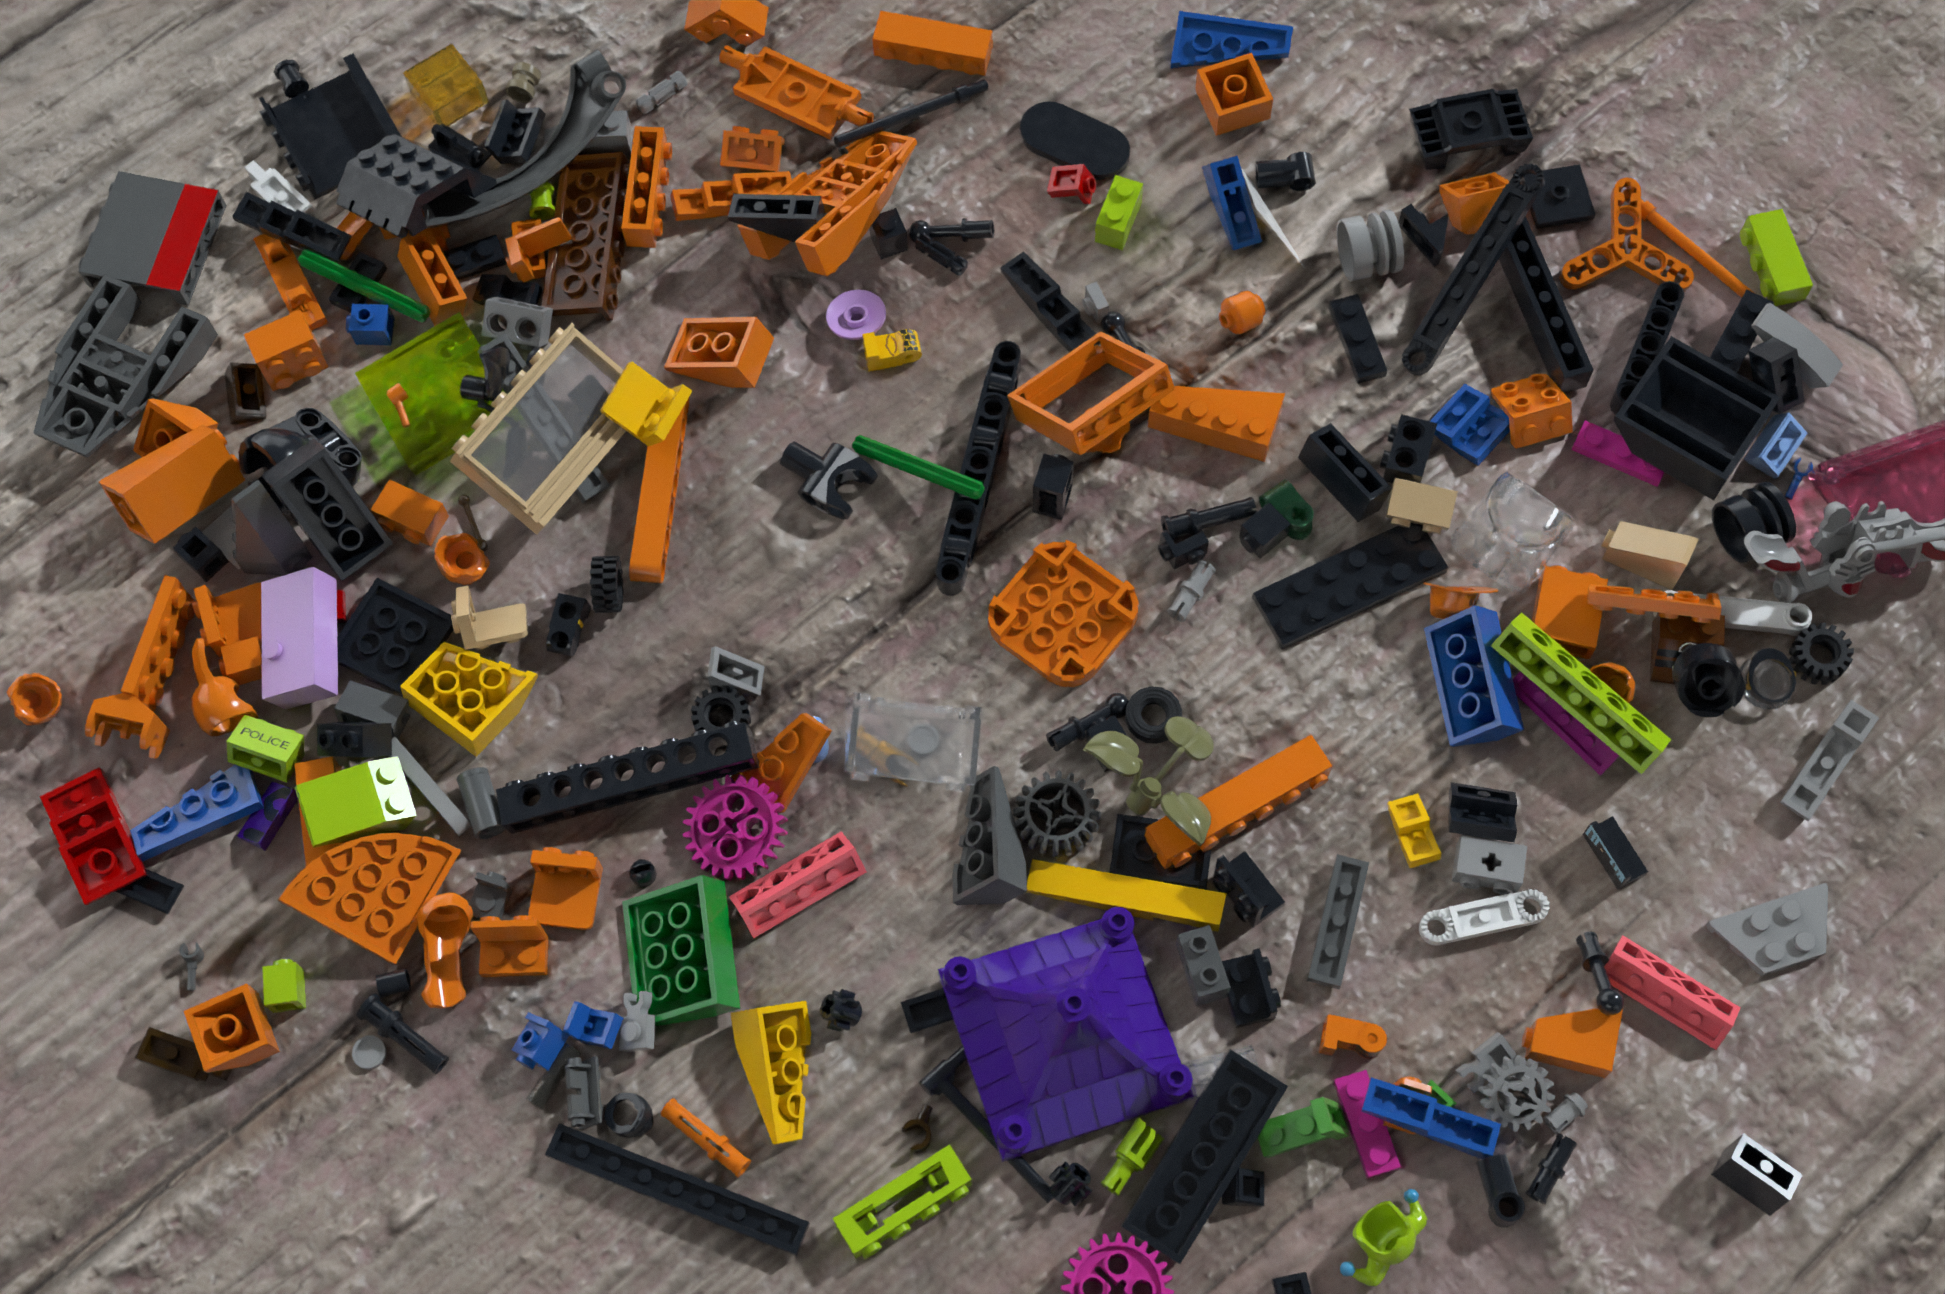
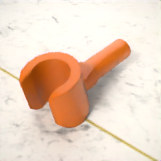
(398, 395)

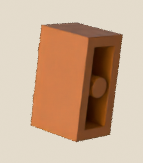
(409, 513)

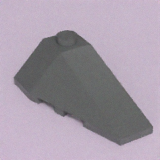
(992, 857)

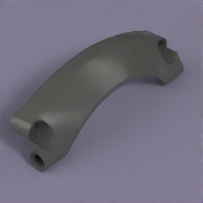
(583, 117)

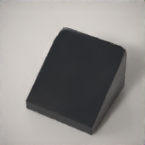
(1245, 1189)

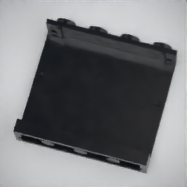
(329, 127)

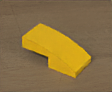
(1413, 830)

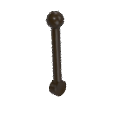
(464, 501)

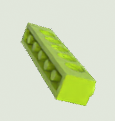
(1581, 693)

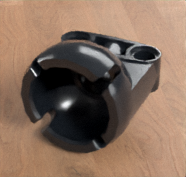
(276, 443)

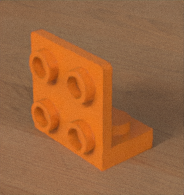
(511, 946)

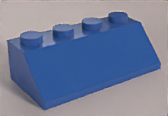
(1473, 678)

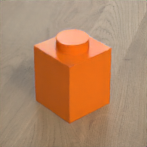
(242, 660)

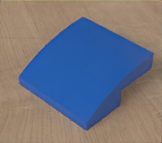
(1471, 424)

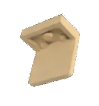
(488, 626)

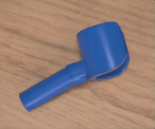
(1797, 478)

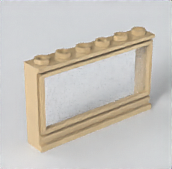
(544, 430)

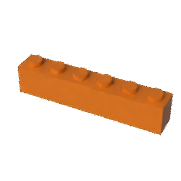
(1244, 799)

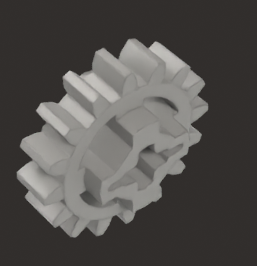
(1509, 1106)

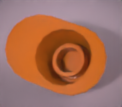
(1453, 599)

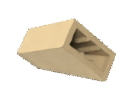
(1649, 552)

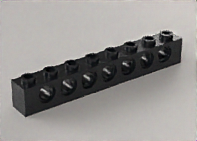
(515, 796)

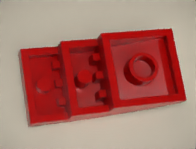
(93, 836)

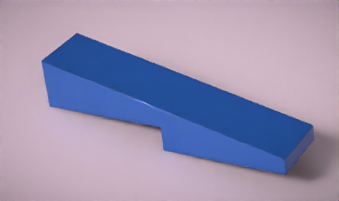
(1430, 1119)

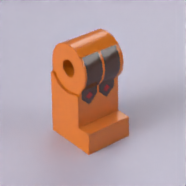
(1352, 1035)

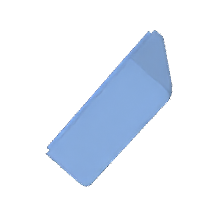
(1776, 444)

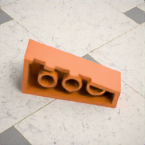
(1220, 418)

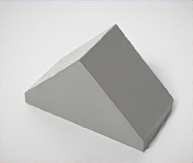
(734, 672)

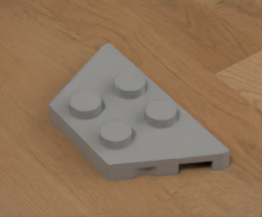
(1778, 931)

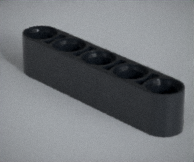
(1649, 337)

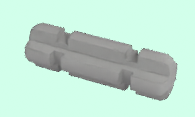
(661, 92)

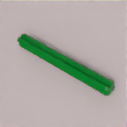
(364, 285)
(918, 467)

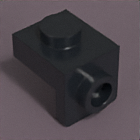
(1184, 552)

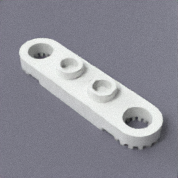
(1484, 917)

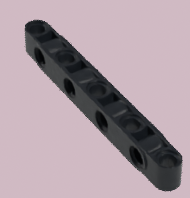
(982, 448)

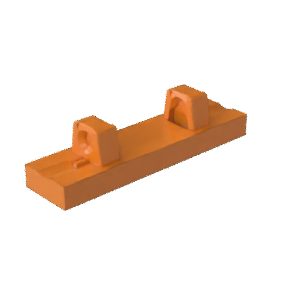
(290, 280)

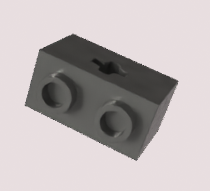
(1203, 965)

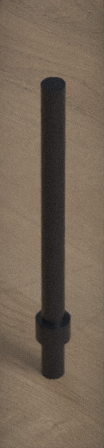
(958, 95)

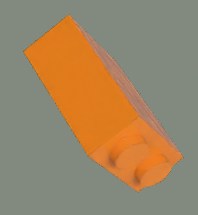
(1564, 612)

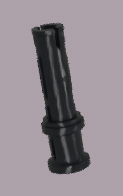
(1194, 521)
(391, 1025)

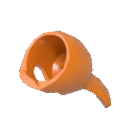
(216, 698)

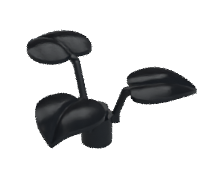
(496, 368)

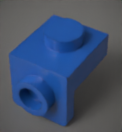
(592, 1025)

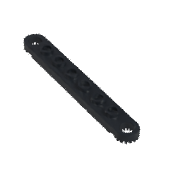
(1473, 269)

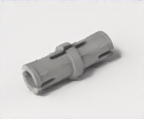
(1191, 591)

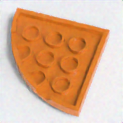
(372, 888)

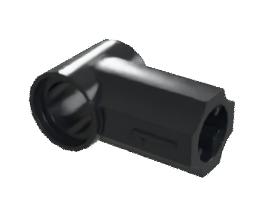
(1294, 171)
(1499, 1187)

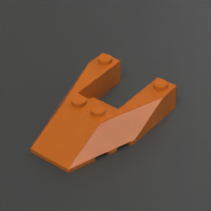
(853, 195)

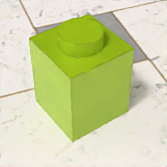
(284, 986)

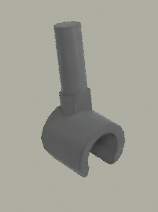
(192, 961)

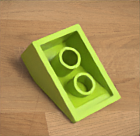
(356, 802)

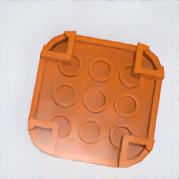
(1063, 614)

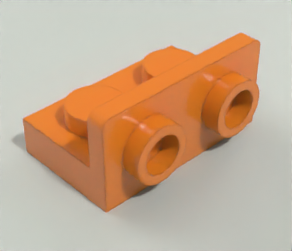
(751, 150)

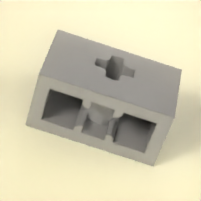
(1504, 858)

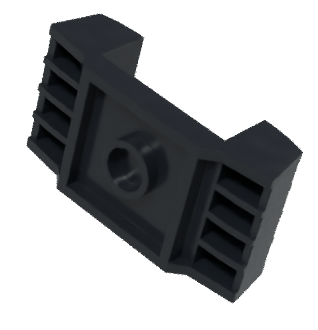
(1470, 124)

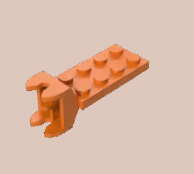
(143, 687)

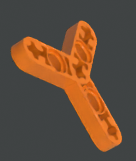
(1616, 255)

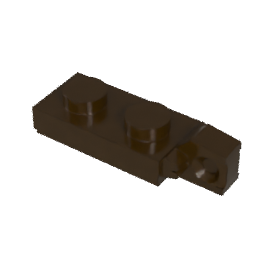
(175, 1056)

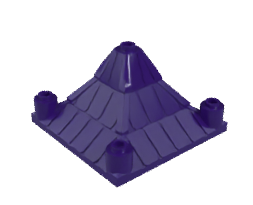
(1064, 1035)

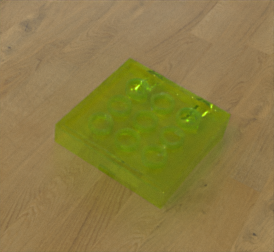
(431, 374)

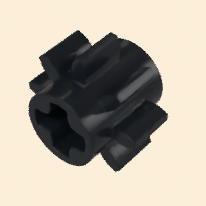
(841, 1010)
(1070, 1184)

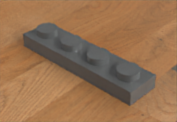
(1338, 922)

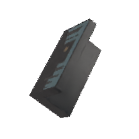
(1615, 852)

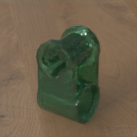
(1292, 507)

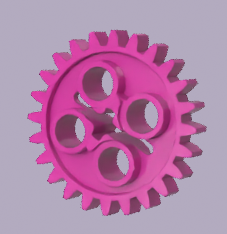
(751, 850)
(1140, 1266)

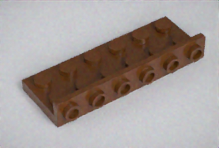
(586, 269)

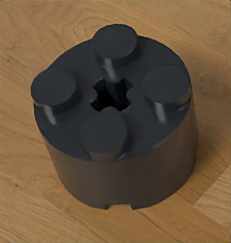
(1708, 679)

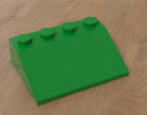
(682, 950)

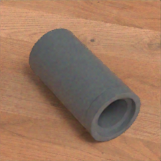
(480, 802)

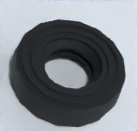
(1146, 697)

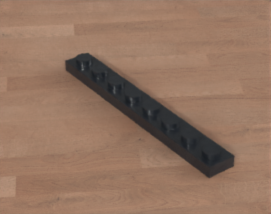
(677, 1189)

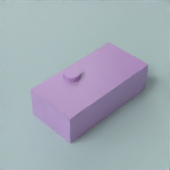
(299, 638)

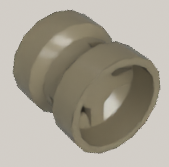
(522, 84)

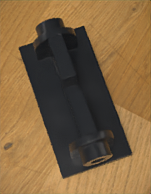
(458, 146)

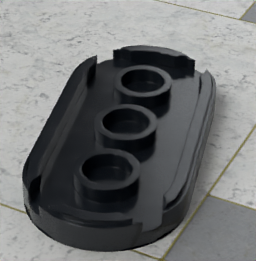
(1074, 139)

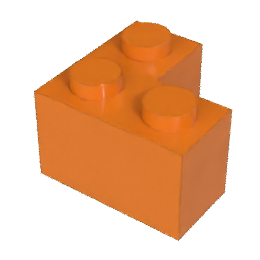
(739, 19)

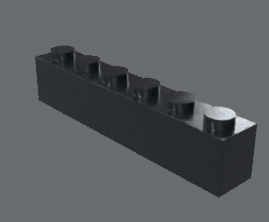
(1545, 311)

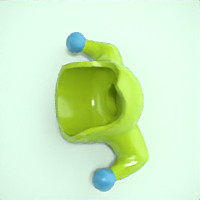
(1386, 1238)

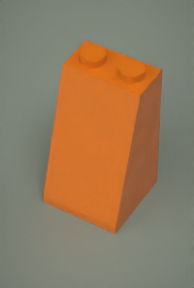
(173, 483)

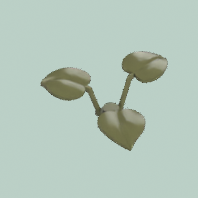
(1120, 755)

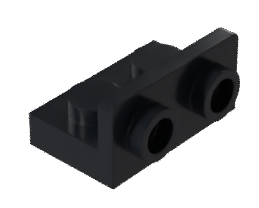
(1250, 989)

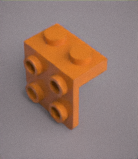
(1535, 409)
(228, 616)
(565, 888)

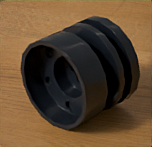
(1756, 509)

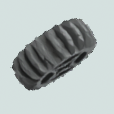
(1069, 818)

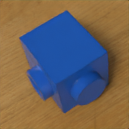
(370, 324)

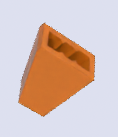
(1575, 1041)

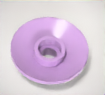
(854, 306)

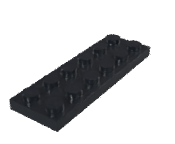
(1349, 583)
(1204, 1156)

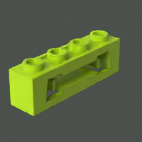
(923, 1207)

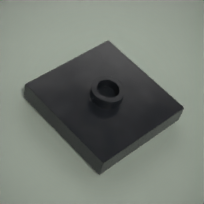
(1562, 198)

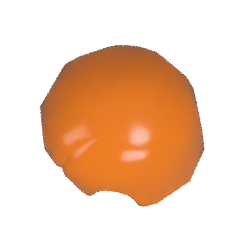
(1617, 678)

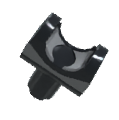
(826, 475)

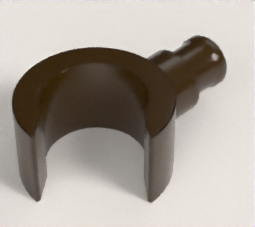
(920, 1122)

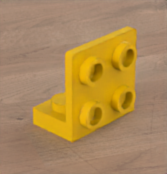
(644, 404)

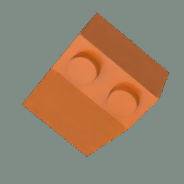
(721, 350)

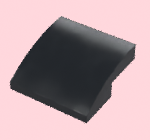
(1482, 812)

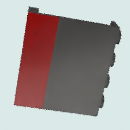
(154, 234)

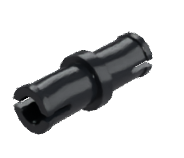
(1551, 1168)

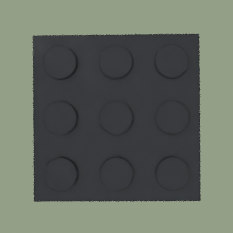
(391, 635)

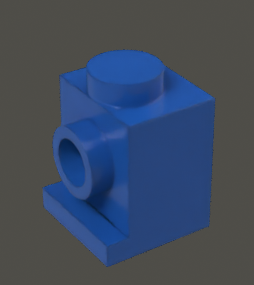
(539, 1043)

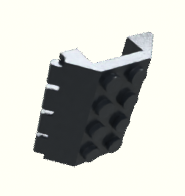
(399, 178)

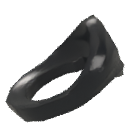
(643, 1121)

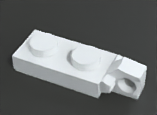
(274, 187)

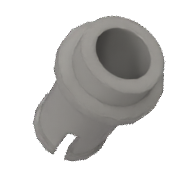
(1566, 1112)

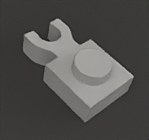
(638, 1026)
(1487, 1053)

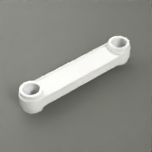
(1761, 614)

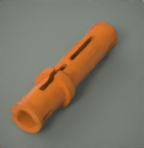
(735, 1162)

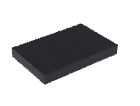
(1136, 859)

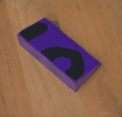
(265, 823)

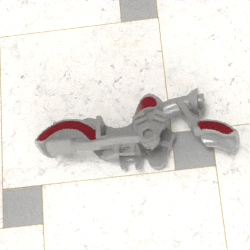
(1847, 549)

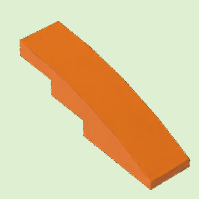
(716, 196)

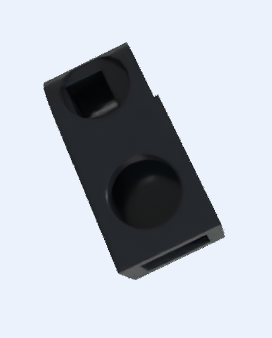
(567, 624)

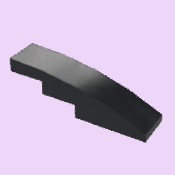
(291, 227)
(1047, 302)

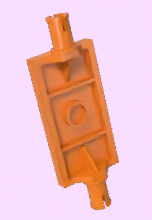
(795, 91)

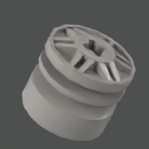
(1369, 245)

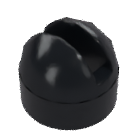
(645, 877)

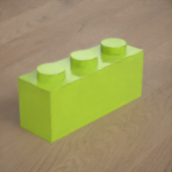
(1776, 257)

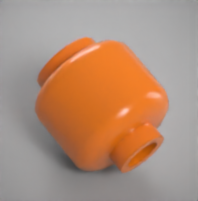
(1242, 312)

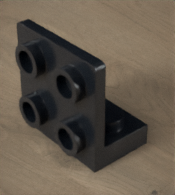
(1247, 888)

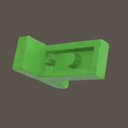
(1303, 1127)

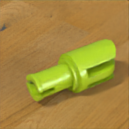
(1132, 1155)

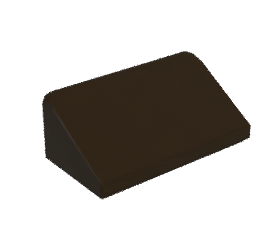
(244, 393)

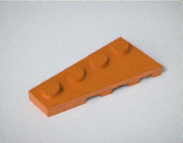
(1655, 600)

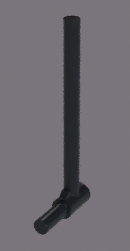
(941, 1081)

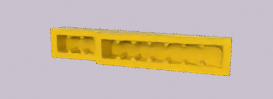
(1139, 896)

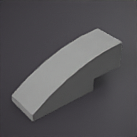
(1816, 360)

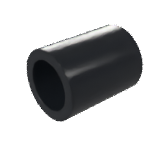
(393, 982)

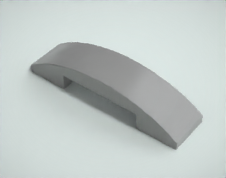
(1829, 760)

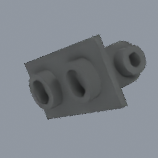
(585, 1107)

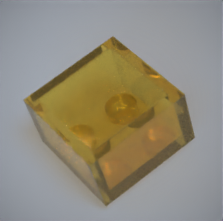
(446, 86)

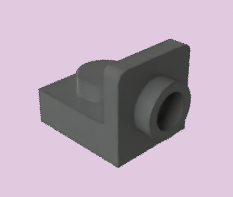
(490, 895)

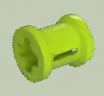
(541, 202)

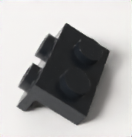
(514, 133)

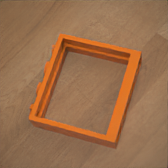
(1149, 386)

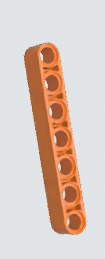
(657, 504)

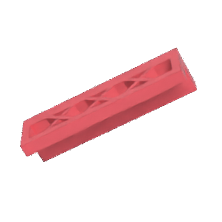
(799, 886)
(1668, 993)

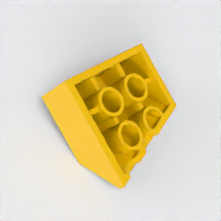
(467, 695)

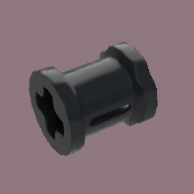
(289, 74)

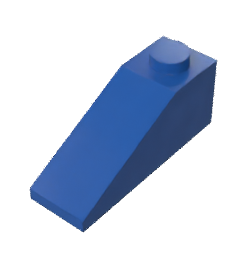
(1232, 202)

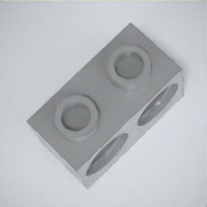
(517, 315)

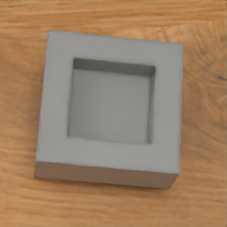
(1095, 302)

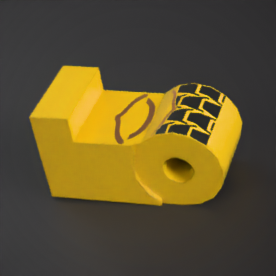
(891, 349)

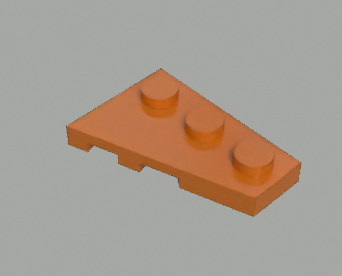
(789, 757)

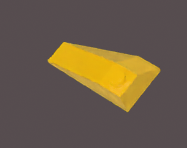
(773, 1056)

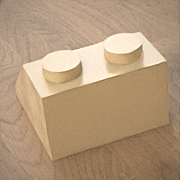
(1420, 505)

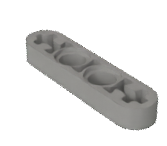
(429, 789)

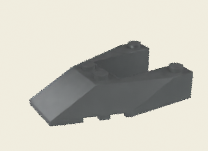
(105, 383)

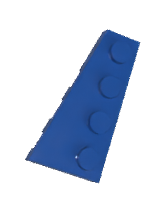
(1214, 39)
(216, 804)

